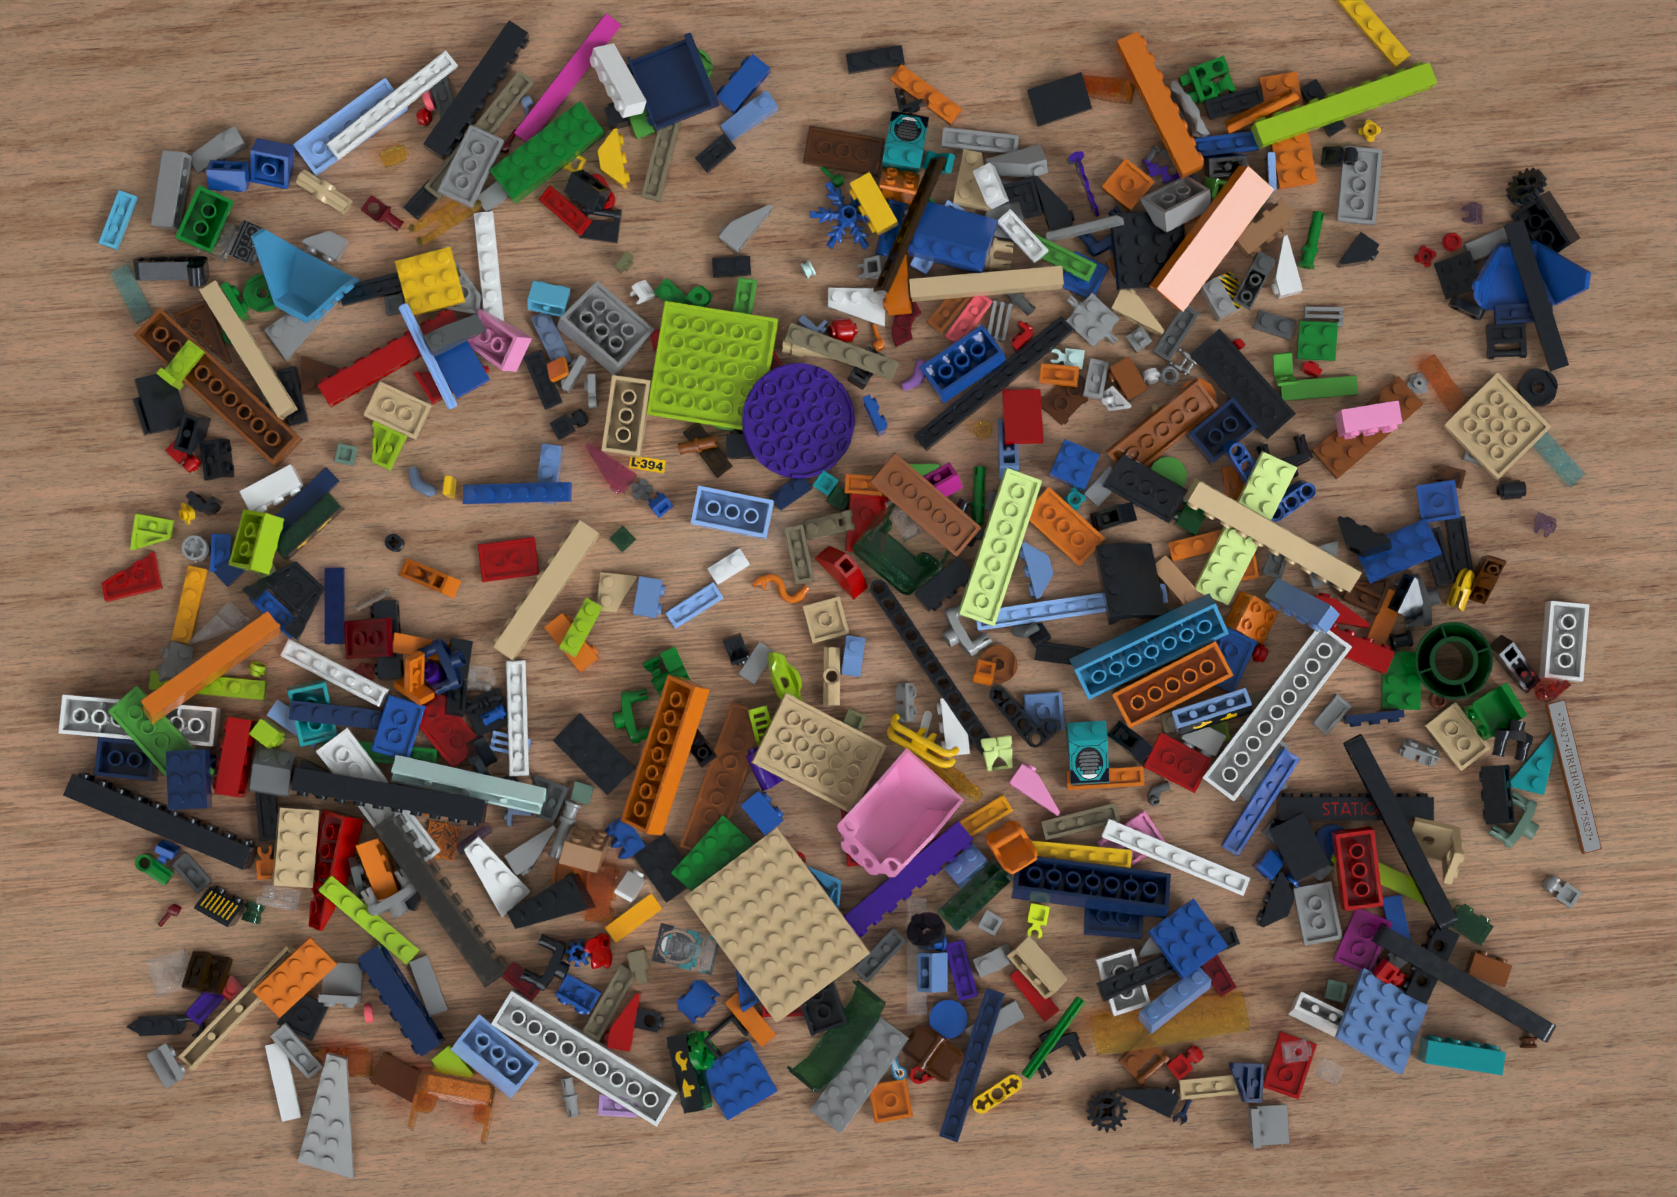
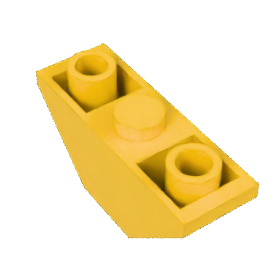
(613, 159)

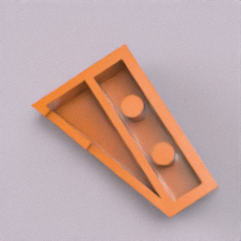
(378, 868)

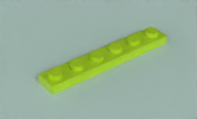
(224, 687)
(374, 925)

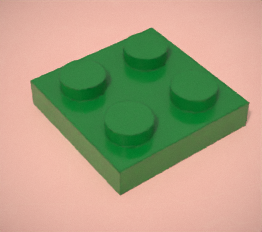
(1317, 340)

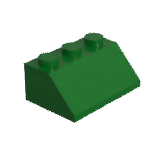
(204, 219)

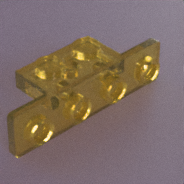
(956, 779)

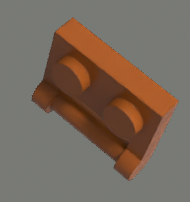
(1135, 1059)

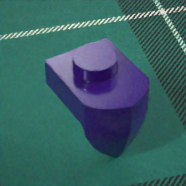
(433, 673)

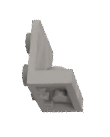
(1268, 1125)

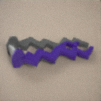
(1075, 159)
(1154, 170)

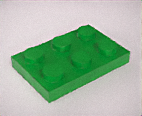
(1401, 684)

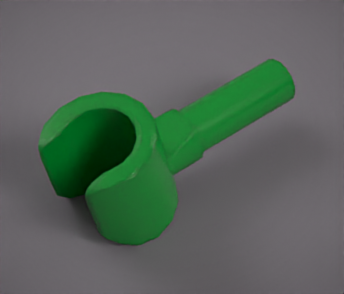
(836, 180)

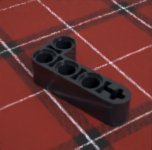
(189, 268)
(1020, 714)

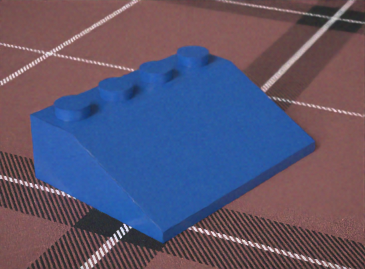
(953, 238)

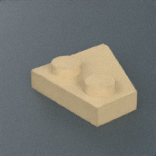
(613, 590)

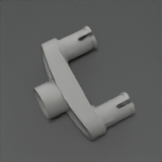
(957, 634)
(395, 903)

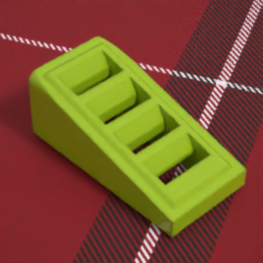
(752, 712)

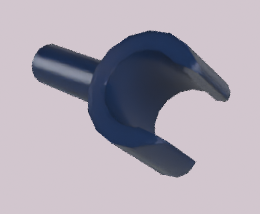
(1182, 1115)

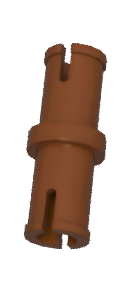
(697, 445)

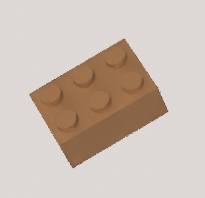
(585, 848)

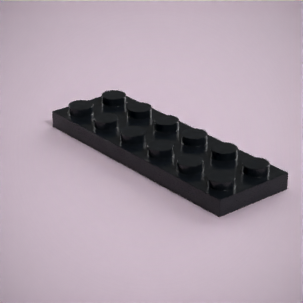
(1243, 383)

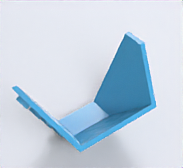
(299, 280)

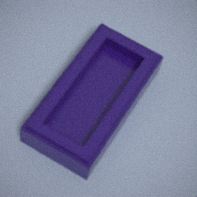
(203, 1007)

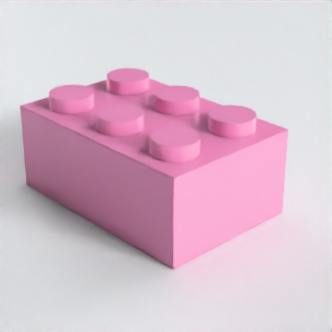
(1368, 419)

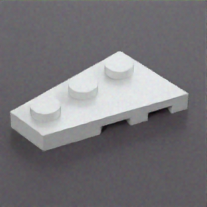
(859, 303)

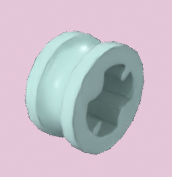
(808, 269)

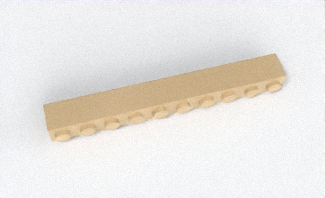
(1272, 535)

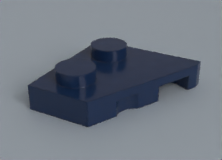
(1248, 1080)

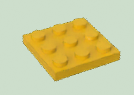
(430, 281)

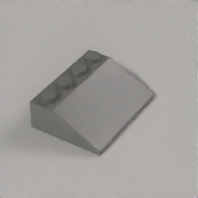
(605, 328)

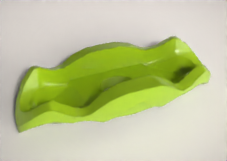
(781, 668)

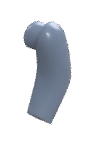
(419, 484)

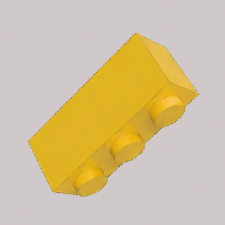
(872, 204)

